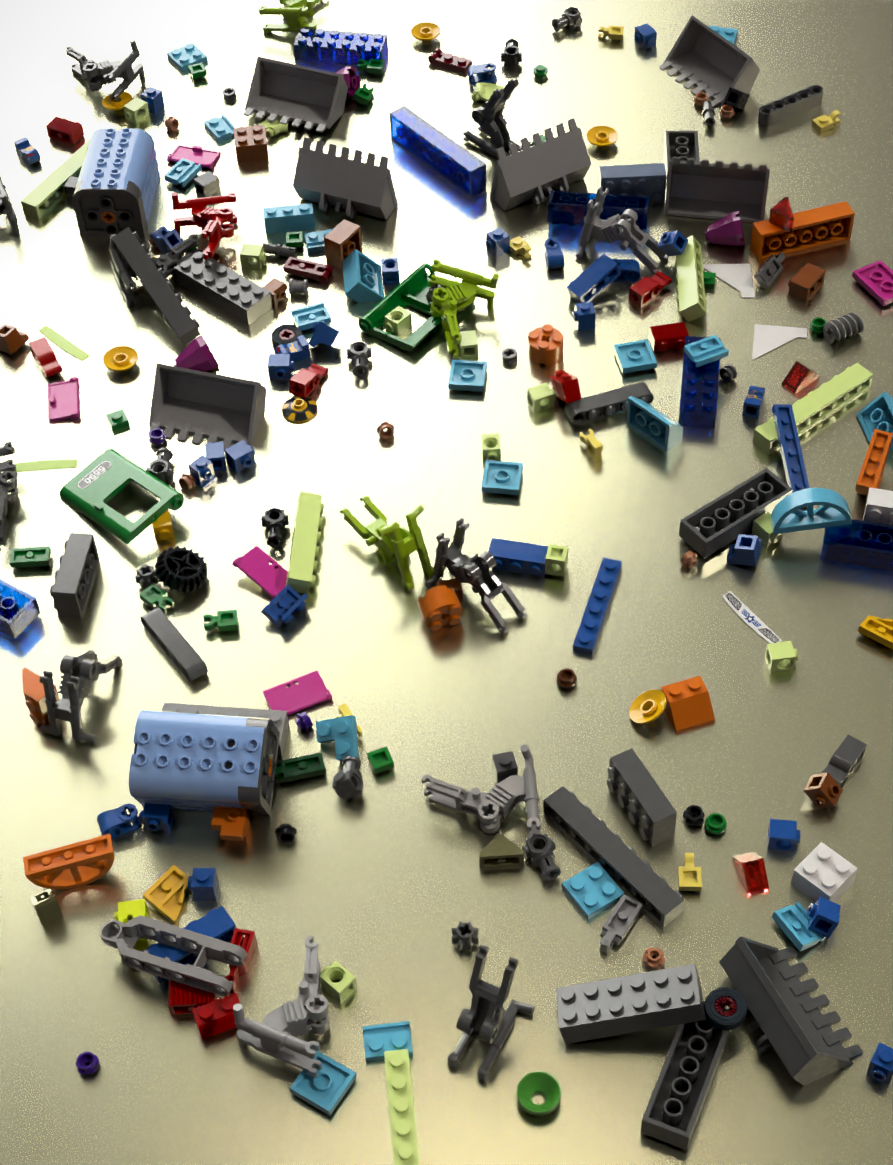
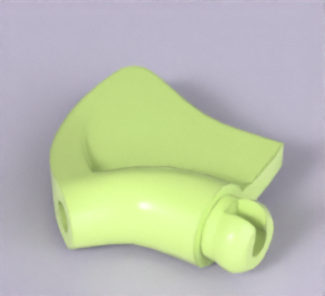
(484, 91)
(275, 127)

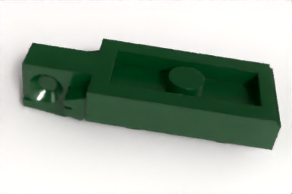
(300, 768)

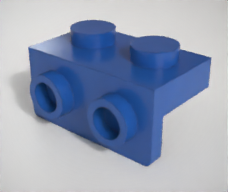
(283, 606)

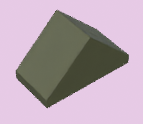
(501, 853)
(46, 906)

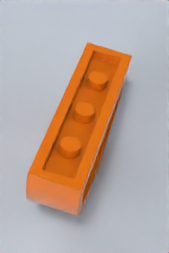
(874, 462)
(71, 864)

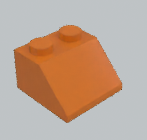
(35, 696)
(688, 704)

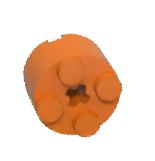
(545, 345)
(440, 607)

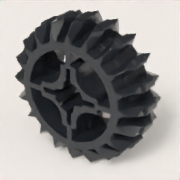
(181, 569)

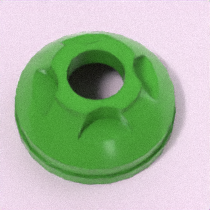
(539, 1083)

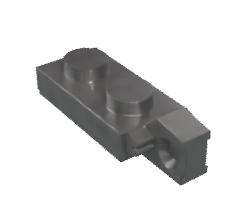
(770, 270)
(619, 922)

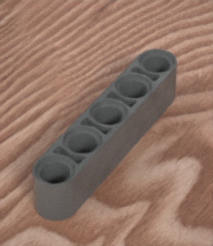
(790, 106)
(606, 403)
(174, 644)

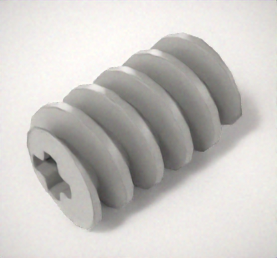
(843, 327)

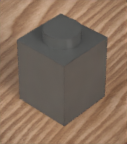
(504, 766)

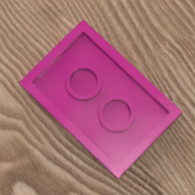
(877, 280)

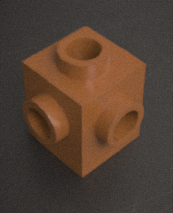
(823, 790)

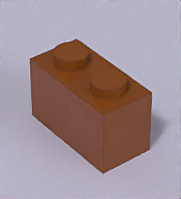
(806, 282)

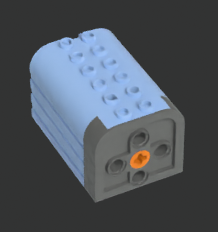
(116, 183)
(204, 761)

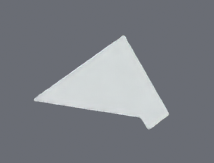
(736, 275)
(770, 337)

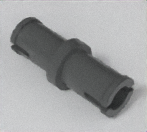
(708, 113)
(279, 250)

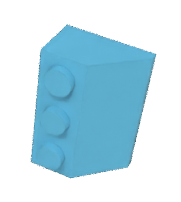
(288, 218)
(362, 278)
(878, 416)
(653, 424)

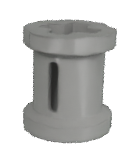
(298, 286)

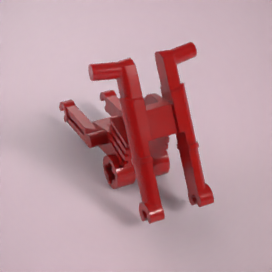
(208, 219)

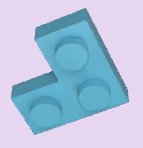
(343, 732)

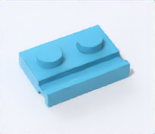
(220, 128)
(182, 172)
(315, 240)
(307, 316)
(706, 350)
(794, 923)
(386, 1038)

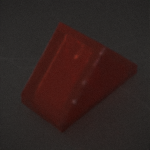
(782, 215)
(799, 377)
(752, 872)

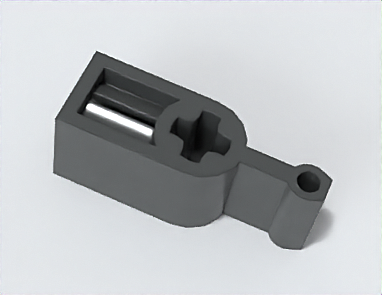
(845, 759)

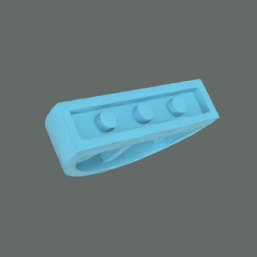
(790, 518)

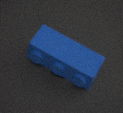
(594, 279)
(518, 556)

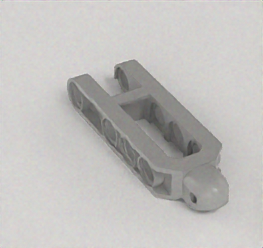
(126, 935)

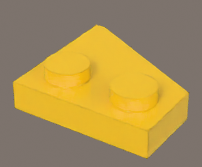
(878, 630)
(168, 893)

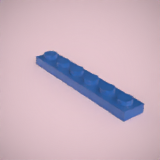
(790, 447)
(597, 606)

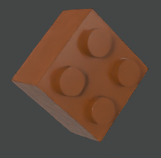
(251, 143)
(342, 242)

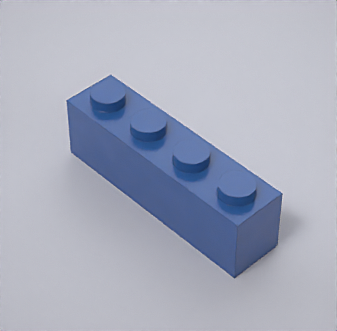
(214, 924)

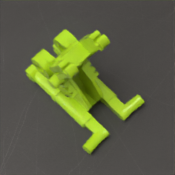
(294, 12)
(457, 298)
(393, 539)

